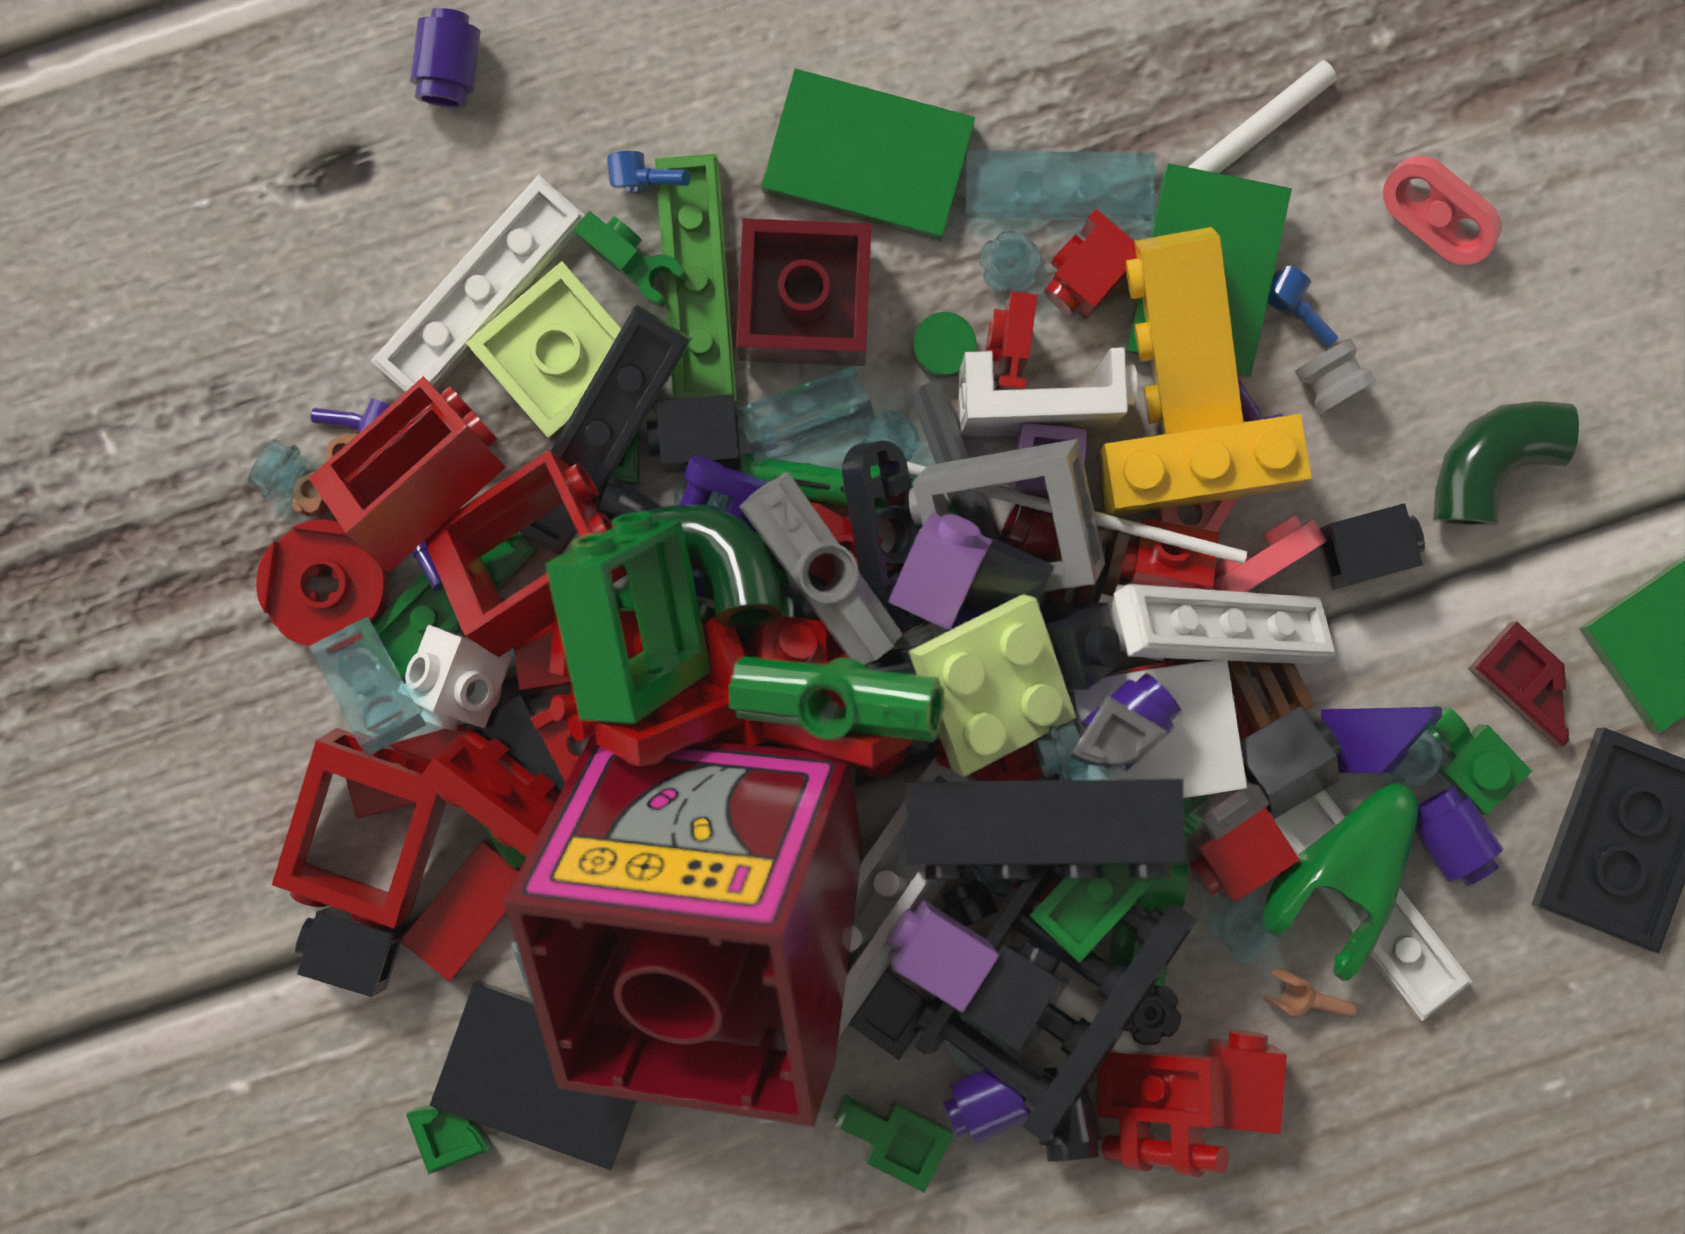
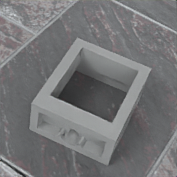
(1067, 490)

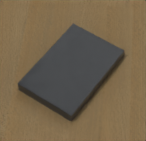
(1620, 843)
(505, 1081)

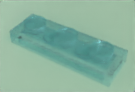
(1059, 185)

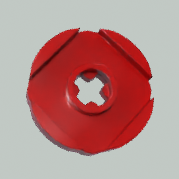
(302, 554)

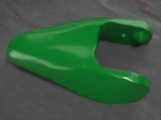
(1358, 859)

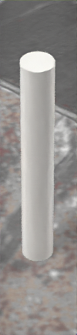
(1267, 119)

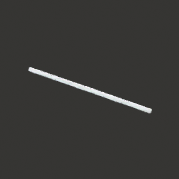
(1109, 521)

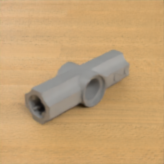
(798, 536)

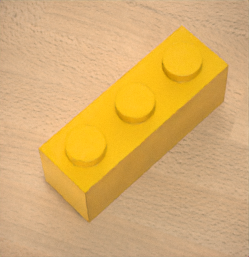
(1185, 331)
(1203, 465)

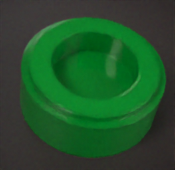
(941, 344)

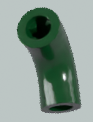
(1491, 448)
(734, 561)

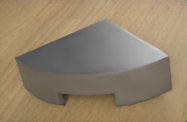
(1116, 736)

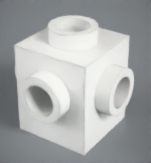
(455, 679)

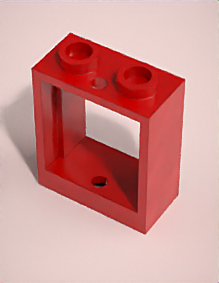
(408, 472)
(490, 521)
(387, 771)

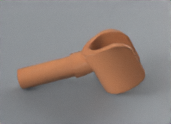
(1301, 996)

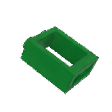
(666, 611)

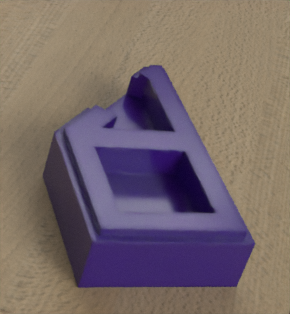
(1377, 737)

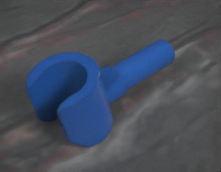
(628, 171)
(1286, 296)

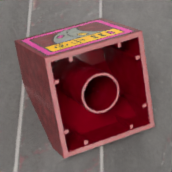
(694, 927)

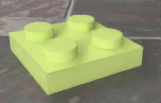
(547, 347)
(996, 684)

